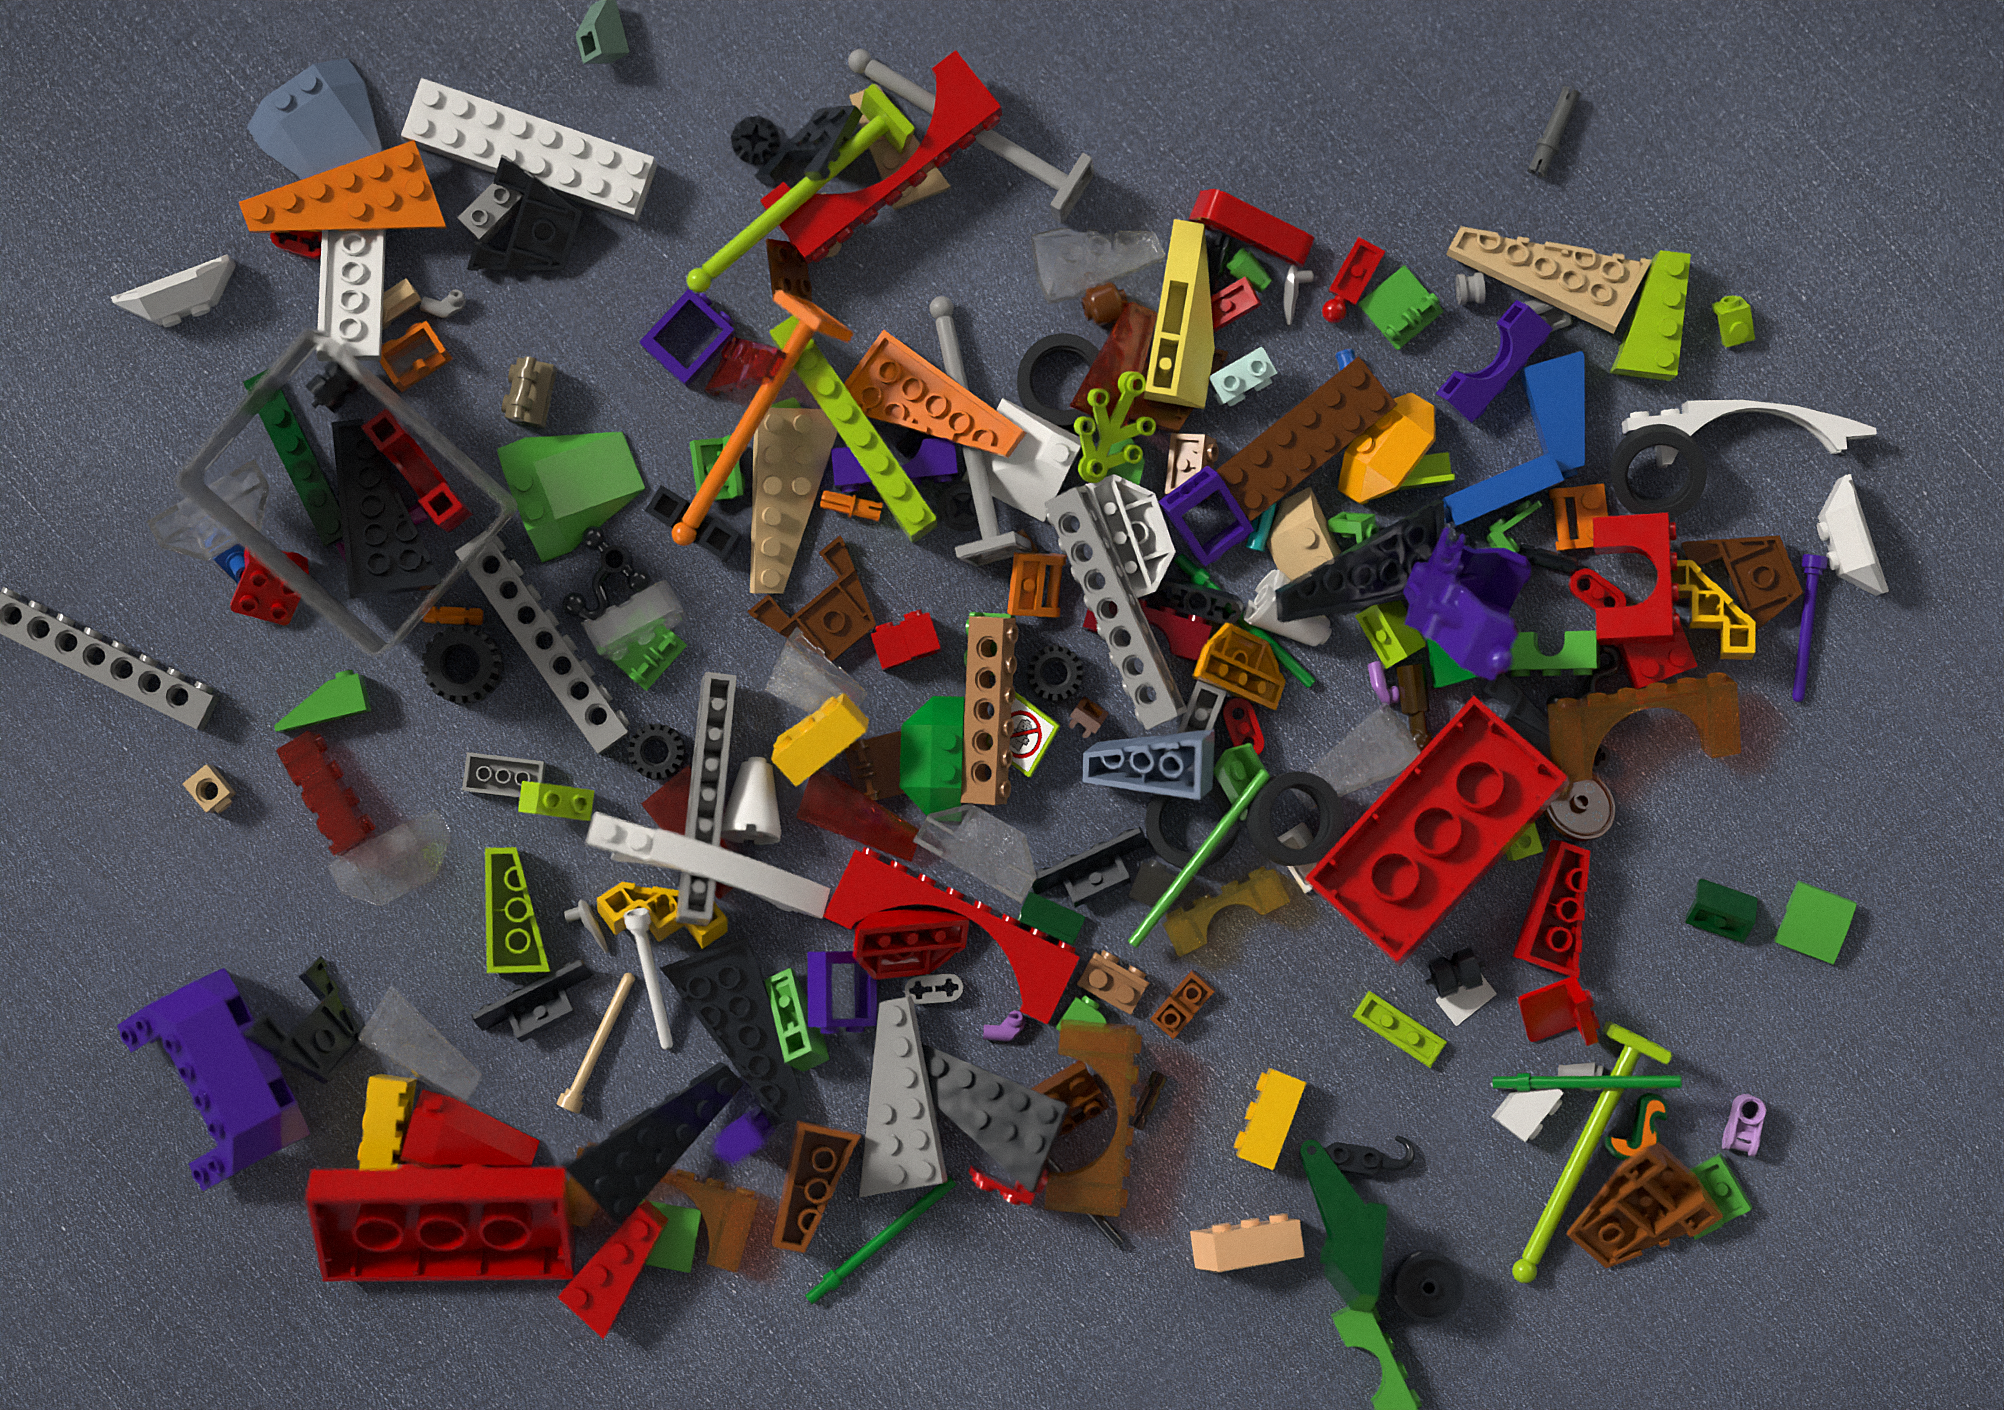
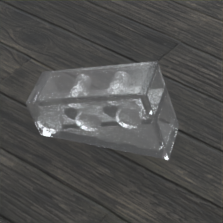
(635, 621)
(809, 678)

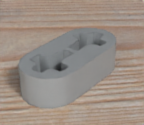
(935, 996)

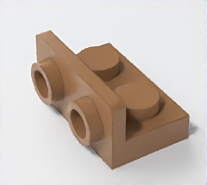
(1187, 457)
(1112, 982)

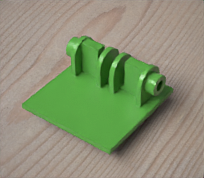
(1401, 307)
(649, 661)

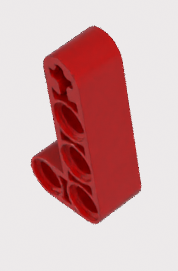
(1252, 225)

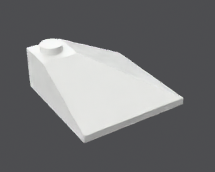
(1036, 465)

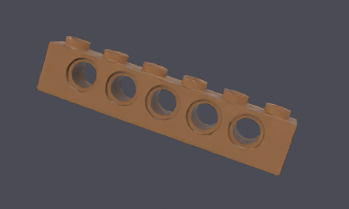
(977, 722)

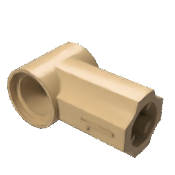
(398, 301)

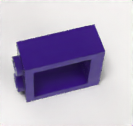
(702, 302)
(1192, 493)
(820, 993)

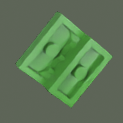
(1815, 922)
(1723, 1189)
(678, 1241)

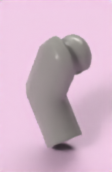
(445, 308)

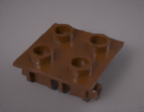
(788, 269)
(876, 765)

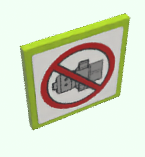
(1030, 736)

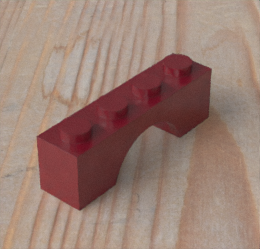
(1183, 635)

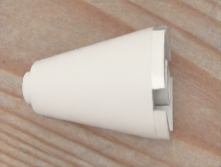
(1263, 614)
(753, 805)

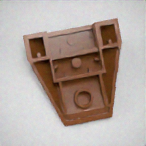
(1644, 1206)

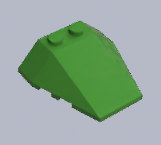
(569, 485)

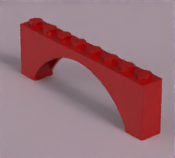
(959, 114)
(876, 886)

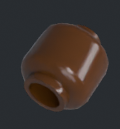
(1103, 303)

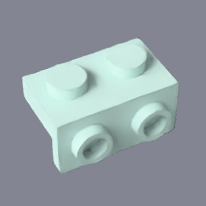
(1247, 372)

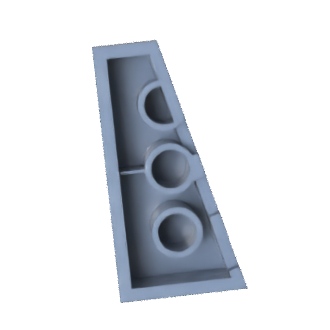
(1155, 764)

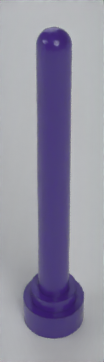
(1813, 567)

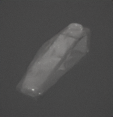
(1075, 261)
(1367, 754)

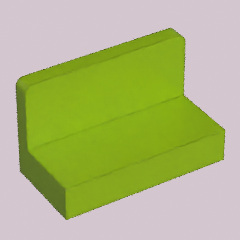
(1430, 471)
(1388, 633)

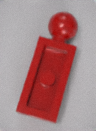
(1351, 279)
(1233, 303)

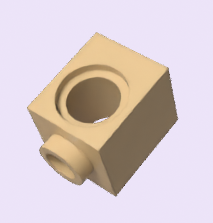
(196, 786)

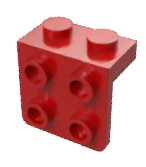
(264, 593)
(1559, 1009)
(1011, 1193)

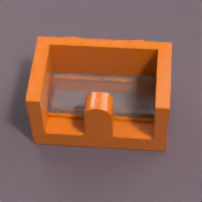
(413, 355)

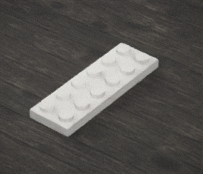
(352, 292)

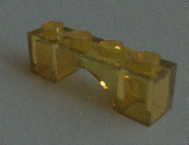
(1189, 928)

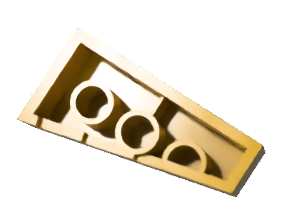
(386, 1121)

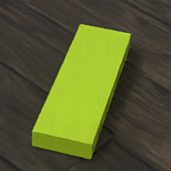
(1399, 1029)

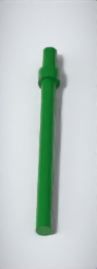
(1201, 577)
(1525, 1082)
(833, 1279)

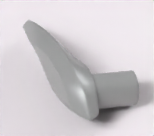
(1291, 290)
(588, 918)

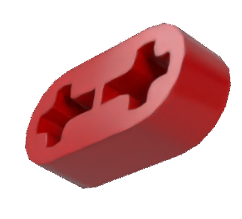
(297, 247)

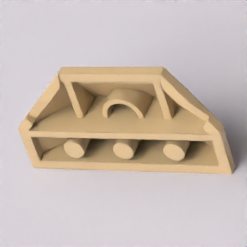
(1300, 535)

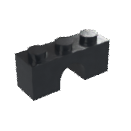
(711, 535)

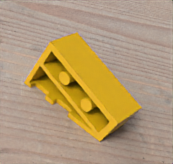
(818, 738)

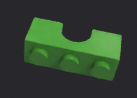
(1579, 654)

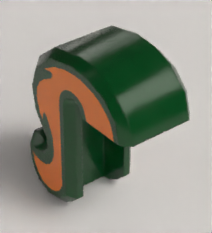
(1645, 1130)

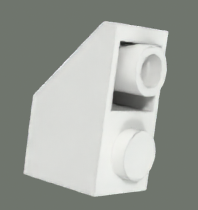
(1524, 1111)

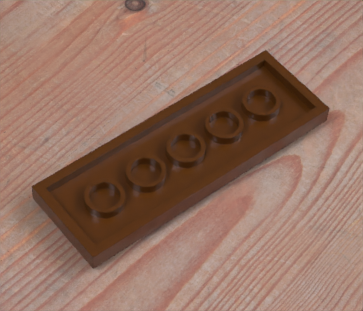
(1305, 438)

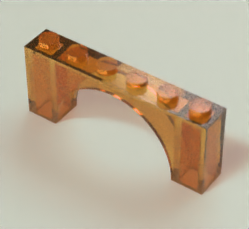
(1581, 724)
(1099, 1184)
(725, 1211)

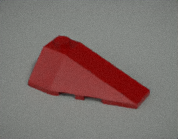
(457, 1134)

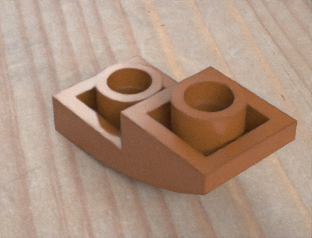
(1182, 1004)

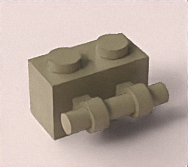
(529, 392)

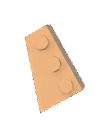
(1247, 1244)

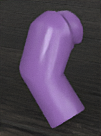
(1379, 684)
(1007, 1030)

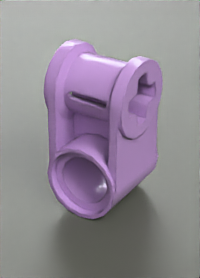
(1744, 1127)

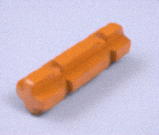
(454, 615)

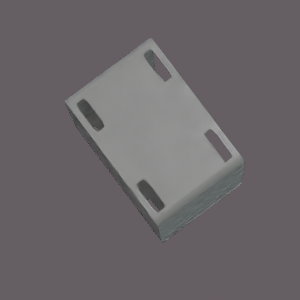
(193, 486)

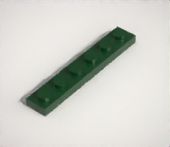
(300, 463)

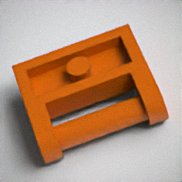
(1588, 502)
(1028, 584)

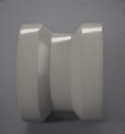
(1470, 288)

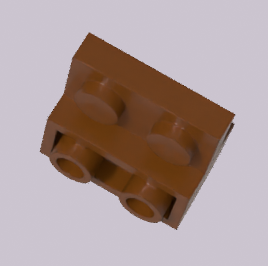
(1075, 1088)

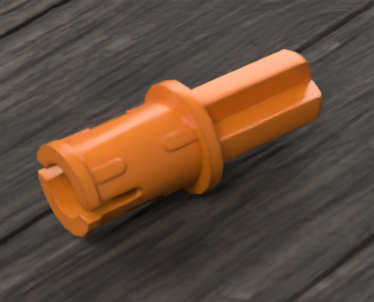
(851, 505)

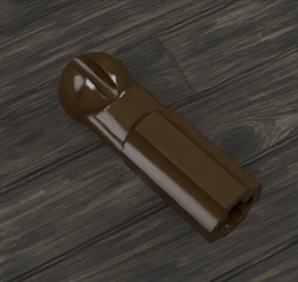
(1415, 702)

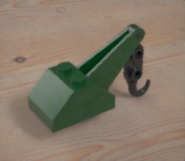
(1353, 1229)

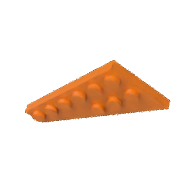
(363, 195)
(912, 393)

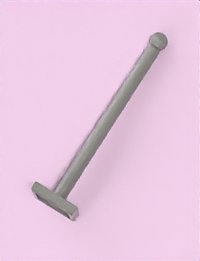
(1069, 186)
(993, 545)

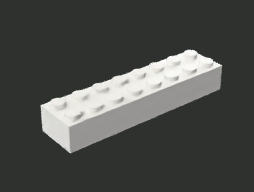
(561, 157)

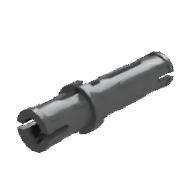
(1549, 143)

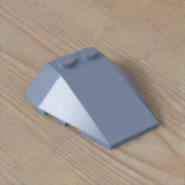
(317, 120)

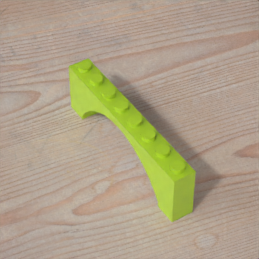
(859, 435)

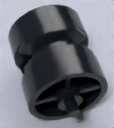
(333, 386)
(1451, 974)

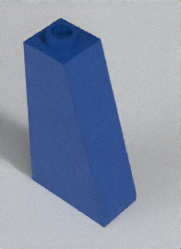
(1558, 408)
(1502, 490)

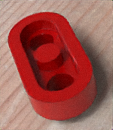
(1598, 590)
(1245, 727)

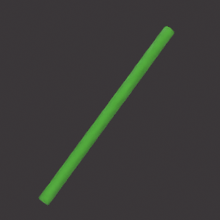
(1199, 858)

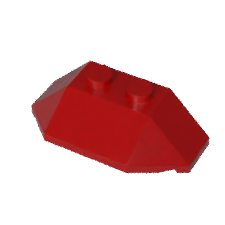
(908, 941)

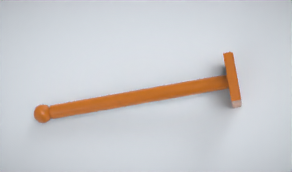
(811, 319)

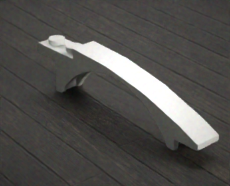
(1828, 428)
(673, 851)

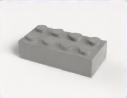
(500, 774)

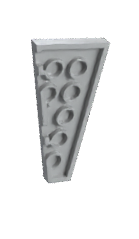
(901, 1127)

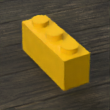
(1269, 1118)

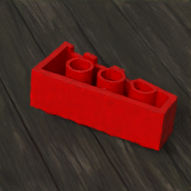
(609, 1277)

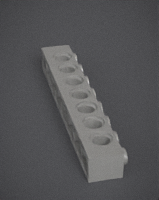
(1130, 614)
(193, 713)
(599, 736)
(707, 790)

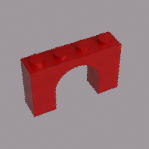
(417, 468)
(1654, 617)

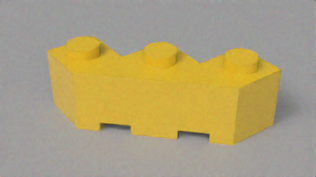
(1715, 610)
(662, 910)

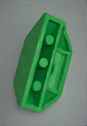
(933, 754)

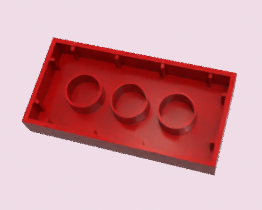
(1437, 831)
(442, 1223)

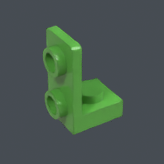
(1353, 525)
(1497, 538)

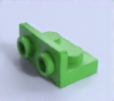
(1236, 771)

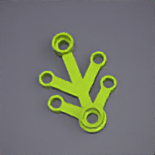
(1110, 430)

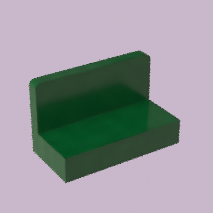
(1722, 910)
(1051, 918)

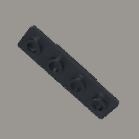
(1092, 871)
(537, 1005)

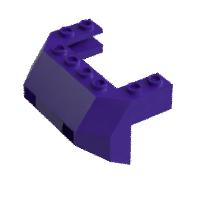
(225, 1072)

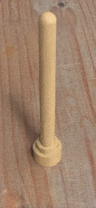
(573, 1097)

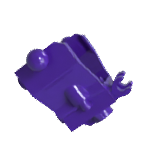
(1466, 601)

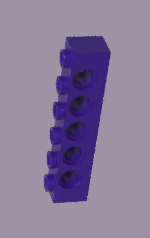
(743, 1136)

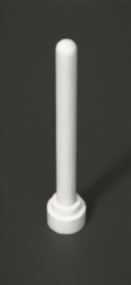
(638, 923)

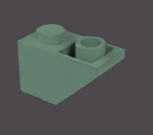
(602, 34)

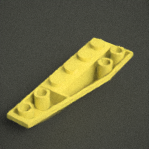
(1184, 324)

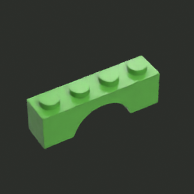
(1362, 1330)

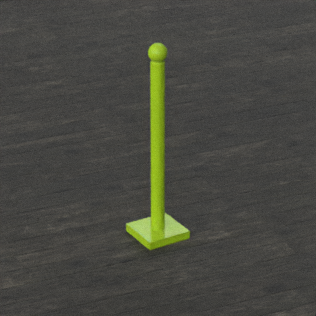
(884, 121)
(1525, 1269)

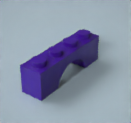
(1520, 335)
(933, 461)

